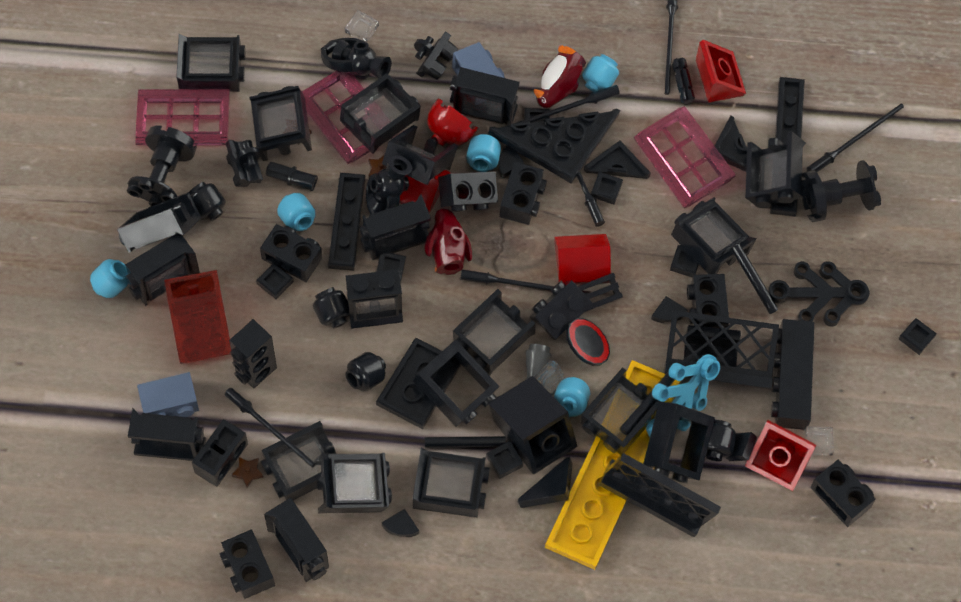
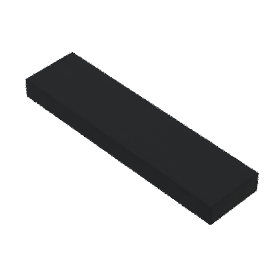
(346, 221)

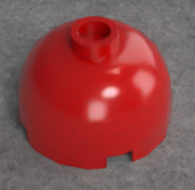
(449, 125)

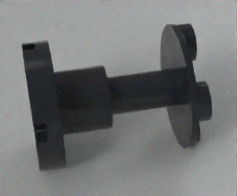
(168, 149)
(830, 192)

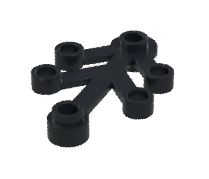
(822, 291)

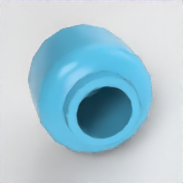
(600, 73)
(483, 153)
(296, 212)
(109, 278)
(573, 395)

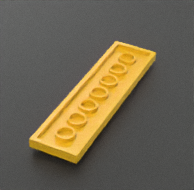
(592, 510)

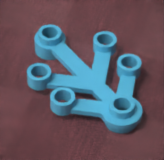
(703, 371)

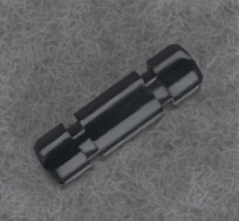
(683, 81)

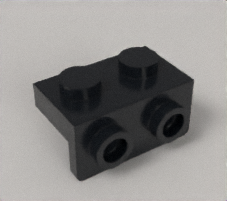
(560, 308)

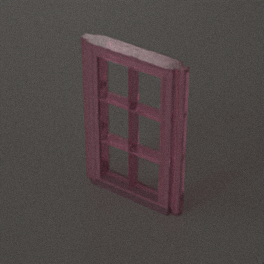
(185, 96)
(323, 121)
(703, 143)

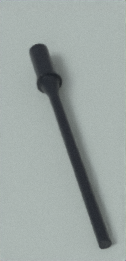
(671, 7)
(594, 97)
(830, 156)
(591, 203)
(488, 278)
(246, 407)

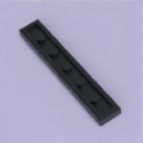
(788, 120)

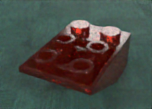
(198, 316)

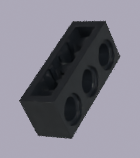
(252, 354)

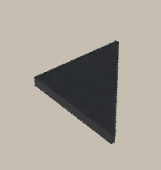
(558, 142)

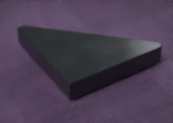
(732, 145)
(618, 162)
(551, 488)

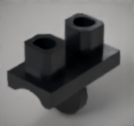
(431, 65)
(243, 159)

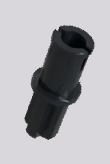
(291, 176)

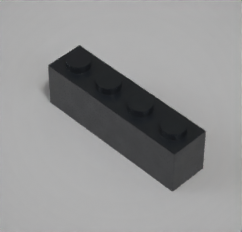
(794, 374)

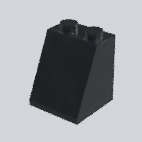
(534, 424)

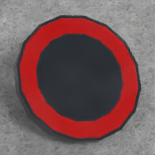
(587, 342)

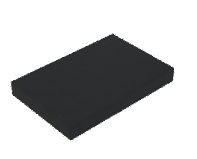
(403, 396)

